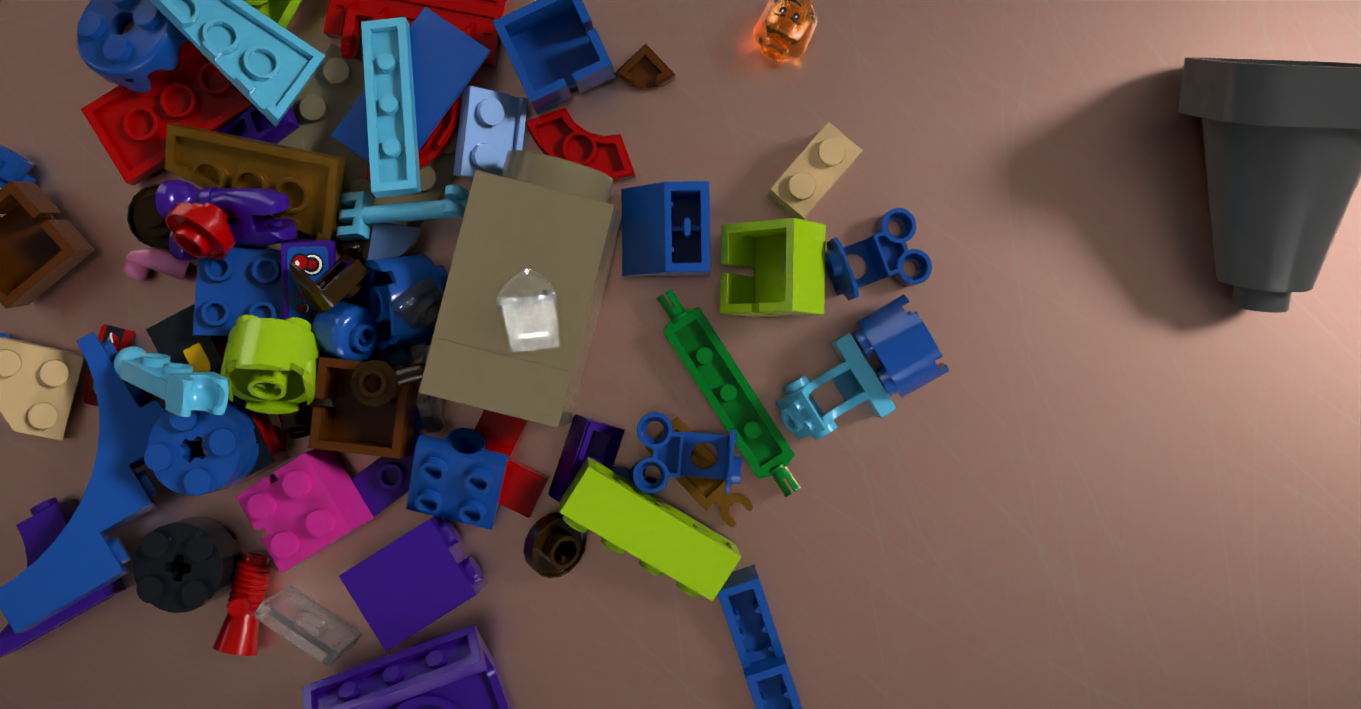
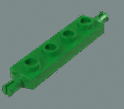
(728, 392)

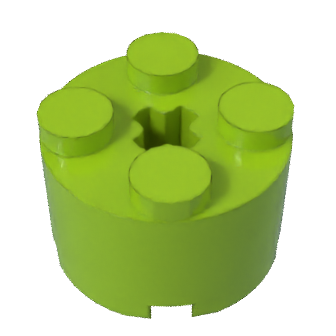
(271, 363)

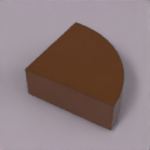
(645, 71)

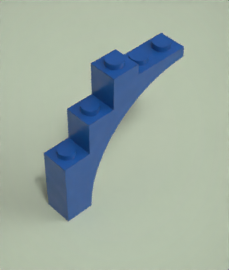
(83, 554)

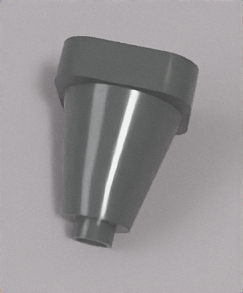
(1277, 168)

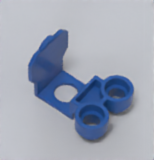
(882, 254)
(674, 459)

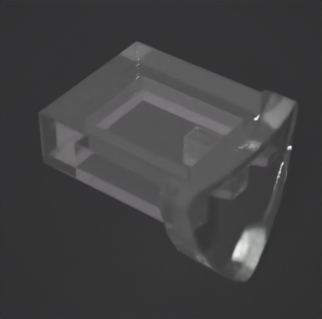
(529, 312)

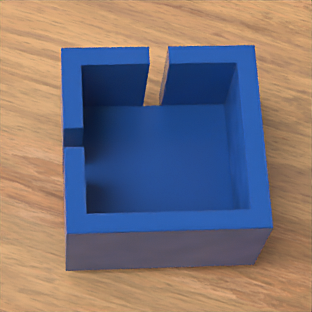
(553, 50)

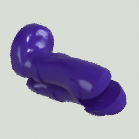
(246, 203)

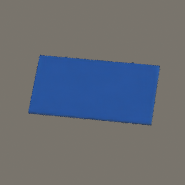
(442, 67)

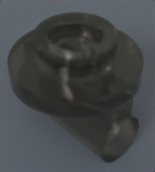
(419, 304)

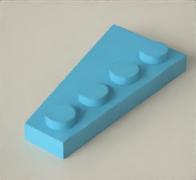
(248, 49)

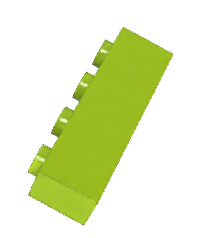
(649, 530)

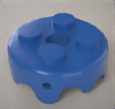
(129, 57)

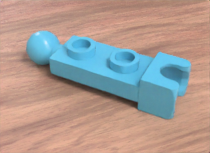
(173, 382)

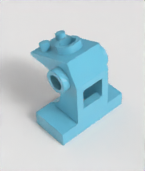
(853, 380)

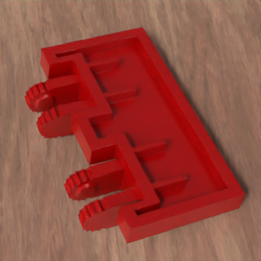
(469, 16)

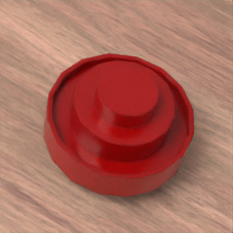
(201, 229)

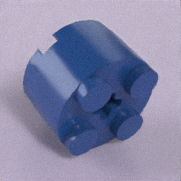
(386, 282)
(901, 347)
(178, 456)

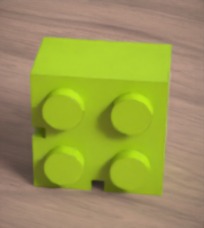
(786, 263)

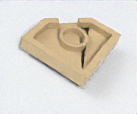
(37, 387)

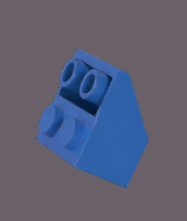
(666, 229)

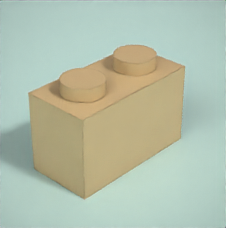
(814, 172)

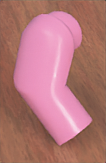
(157, 259)

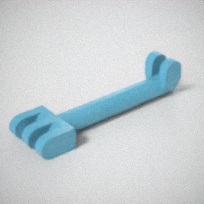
(366, 214)

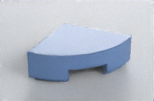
(391, 240)

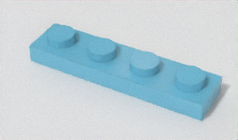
(390, 107)

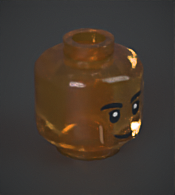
(785, 28)

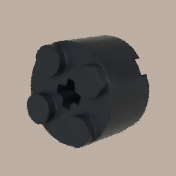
(163, 562)

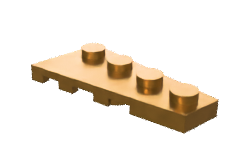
(234, 161)

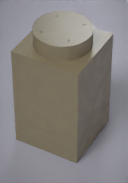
(536, 218)

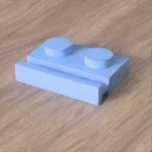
(487, 130)

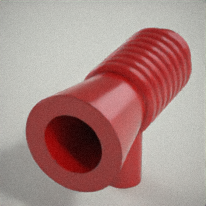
(240, 628)

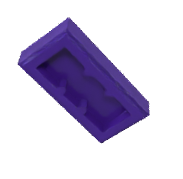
(385, 480)

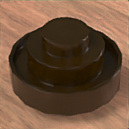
(145, 219)
(553, 546)

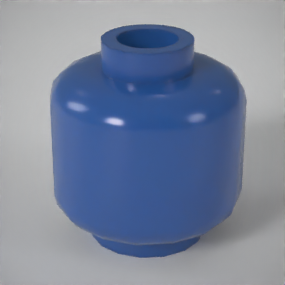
(347, 332)

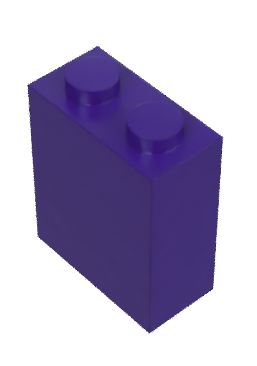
(413, 581)

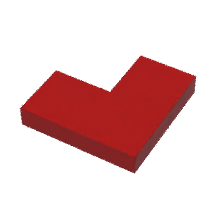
(521, 484)

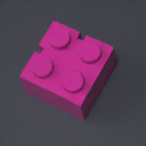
(304, 507)

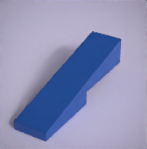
(757, 641)

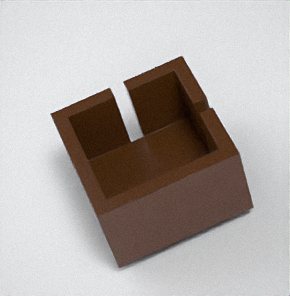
(34, 244)
(356, 426)

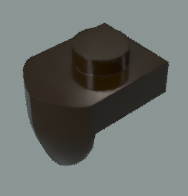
(337, 283)

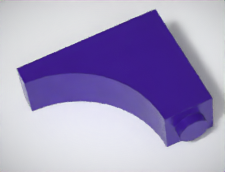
(37, 535)

